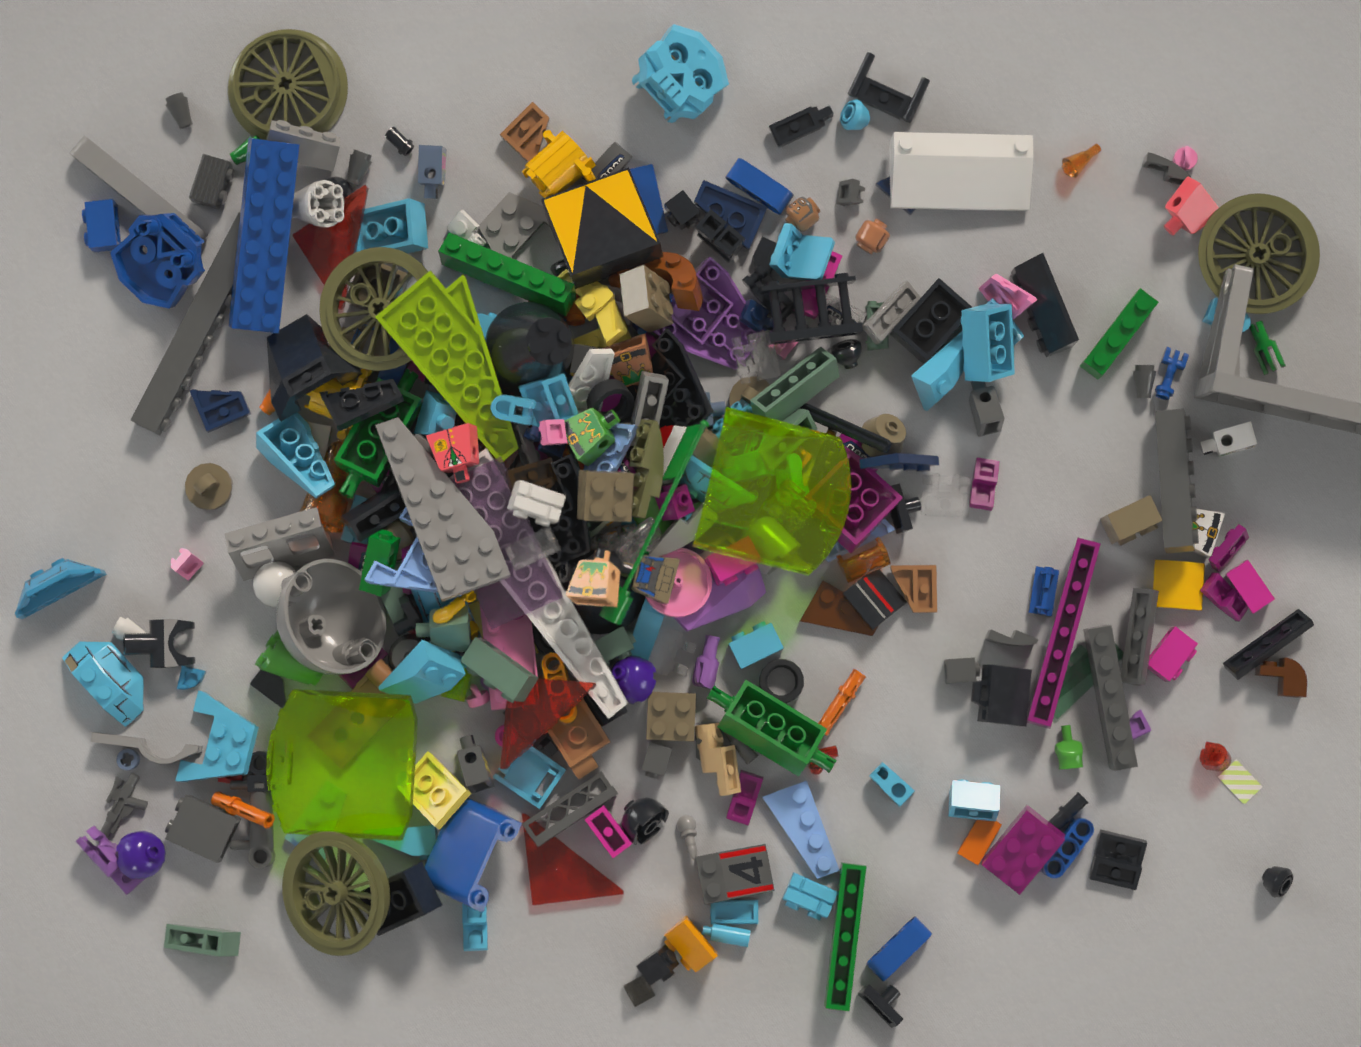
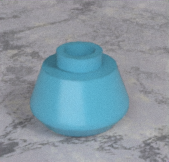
(854, 115)

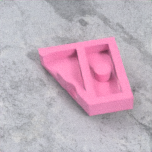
(1007, 293)

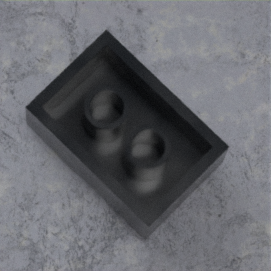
(930, 321)
(410, 897)

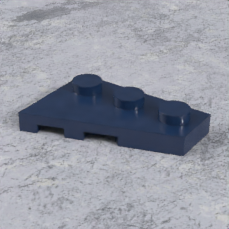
(735, 209)
(900, 461)

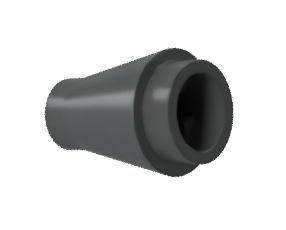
(179, 109)
(358, 166)
(1144, 380)

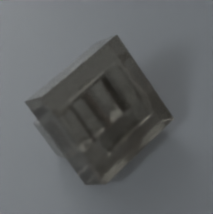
(639, 990)

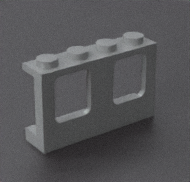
(274, 536)

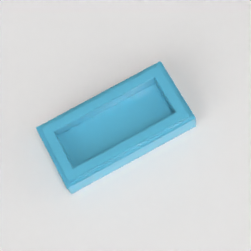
(734, 912)

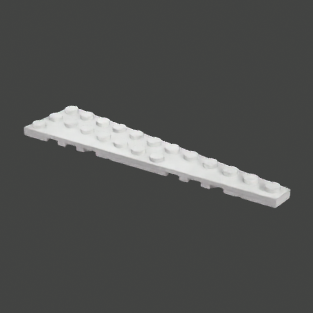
(571, 640)

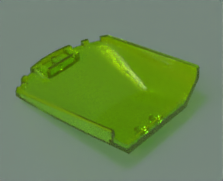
(775, 493)
(344, 763)

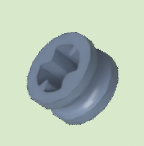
(134, 763)

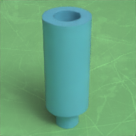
(727, 934)

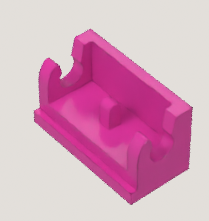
(1250, 586)

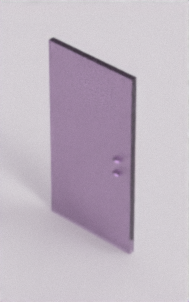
(525, 588)

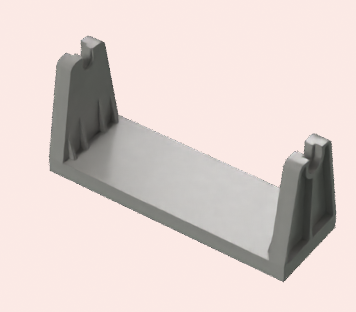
(1220, 369)

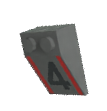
(734, 874)

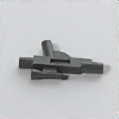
(123, 803)

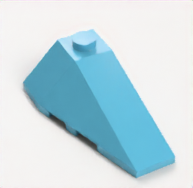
(940, 373)
(295, 453)

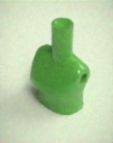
(1069, 751)

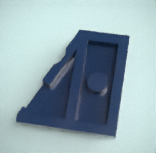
(219, 407)

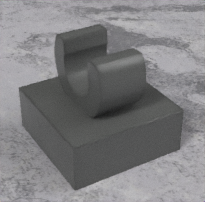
(848, 192)

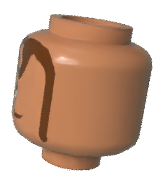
(872, 236)

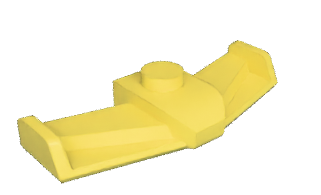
(599, 302)

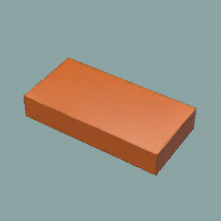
(978, 840)

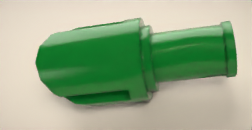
(1264, 344)

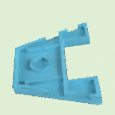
(228, 745)

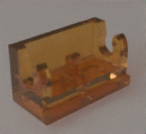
(864, 562)

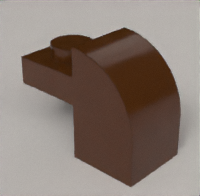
(1290, 674)

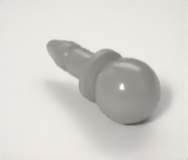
(687, 826)

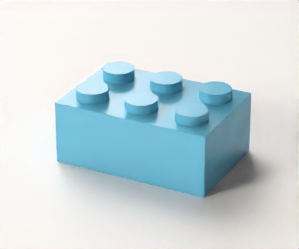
(988, 342)

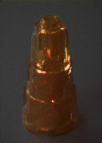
(332, 503)

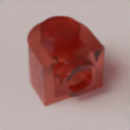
(1215, 757)

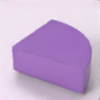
(1139, 724)

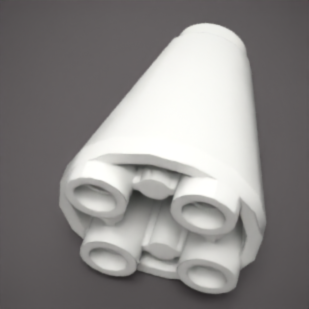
(319, 204)

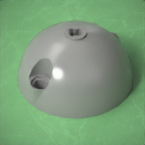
(325, 614)

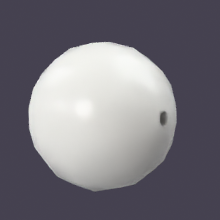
(268, 581)

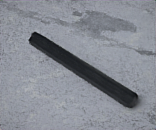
(848, 429)

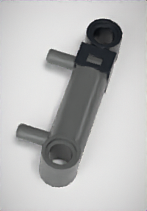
(260, 798)

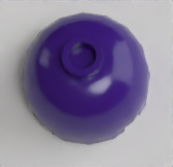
(634, 678)
(140, 855)

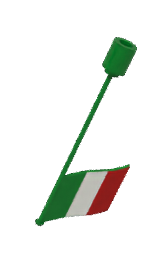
(678, 448)

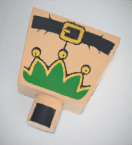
(595, 582)

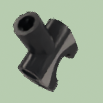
(159, 643)

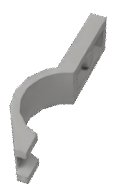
(188, 750)

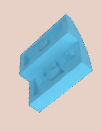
(551, 397)

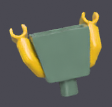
(451, 625)

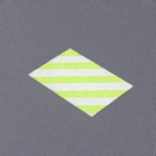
(1240, 782)

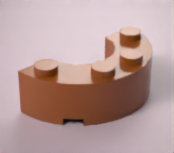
(679, 275)

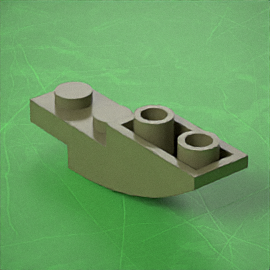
(649, 461)

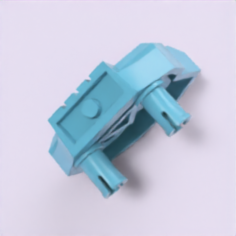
(673, 81)

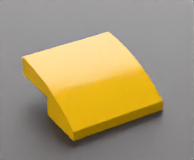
(1179, 584)

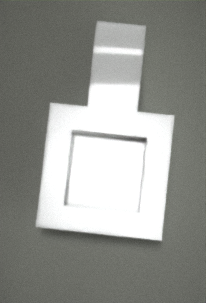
(465, 227)

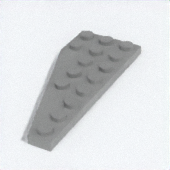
(450, 531)

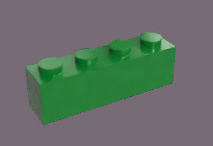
(1119, 334)

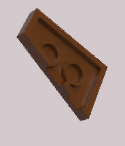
(832, 610)

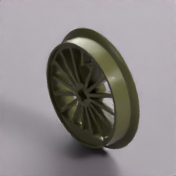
(329, 65)
(1291, 216)
(332, 296)
(335, 892)

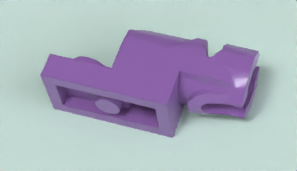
(105, 857)

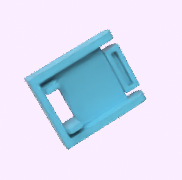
(527, 774)

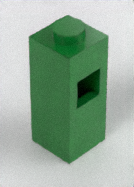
(384, 549)

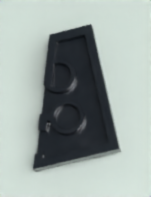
(358, 404)

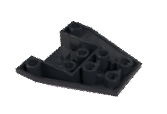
(300, 363)
(685, 397)
(569, 531)

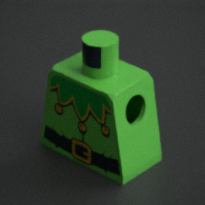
(590, 434)

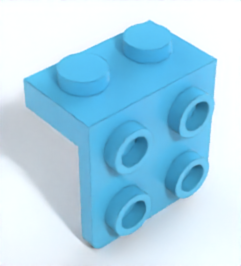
(801, 255)

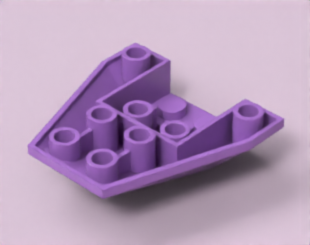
(717, 322)
(724, 599)

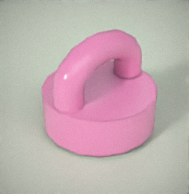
(1185, 158)
(478, 697)

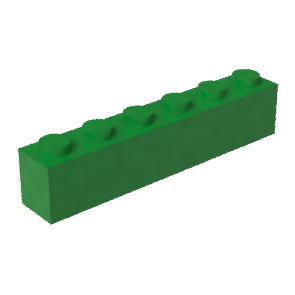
(507, 274)
(845, 936)

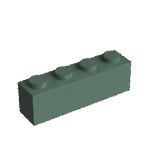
(796, 386)

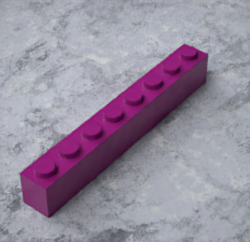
(1063, 633)

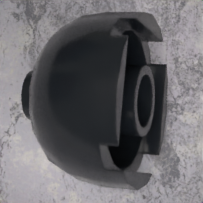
(641, 819)

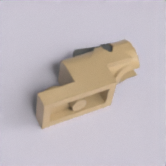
(717, 758)

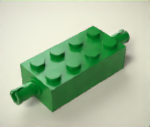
(362, 449)
(772, 728)

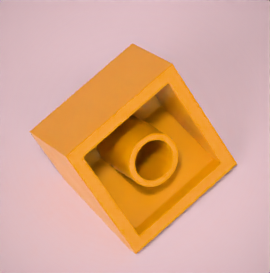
(690, 944)

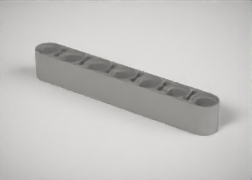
(125, 182)

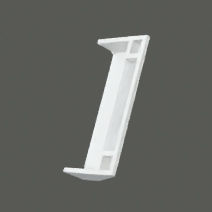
(960, 171)

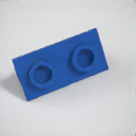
(1043, 591)

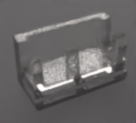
(533, 548)

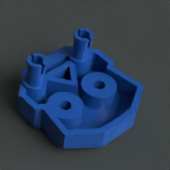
(147, 272)

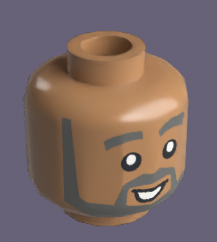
(802, 213)

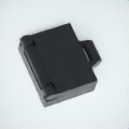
(1002, 695)

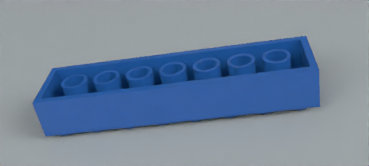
(263, 235)

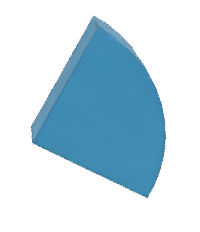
(190, 677)

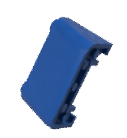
(465, 849)

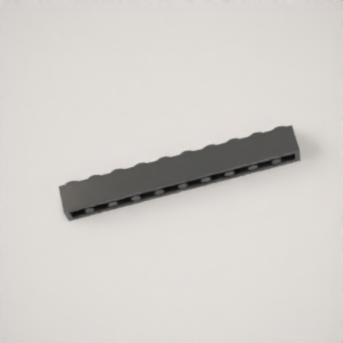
(190, 340)

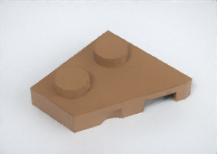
(526, 132)
(918, 586)

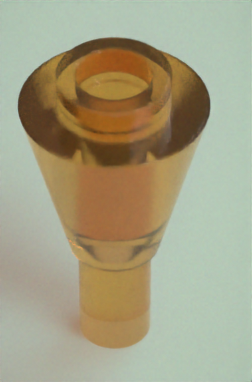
(1076, 163)

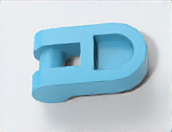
(504, 408)

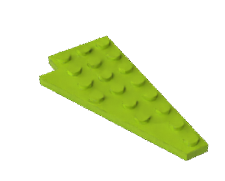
(447, 344)

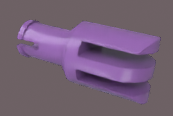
(707, 664)

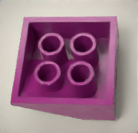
(869, 504)

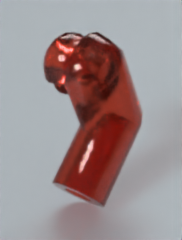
(830, 751)

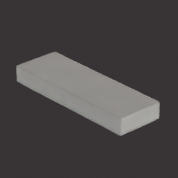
(891, 312)

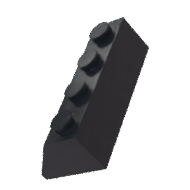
(1048, 314)

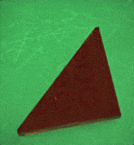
(331, 245)
(538, 714)
(561, 873)

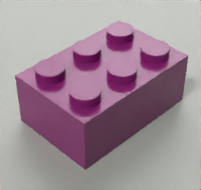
(1023, 849)

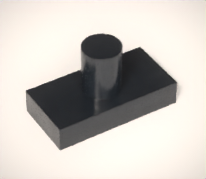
(901, 512)
(408, 622)
(882, 1003)

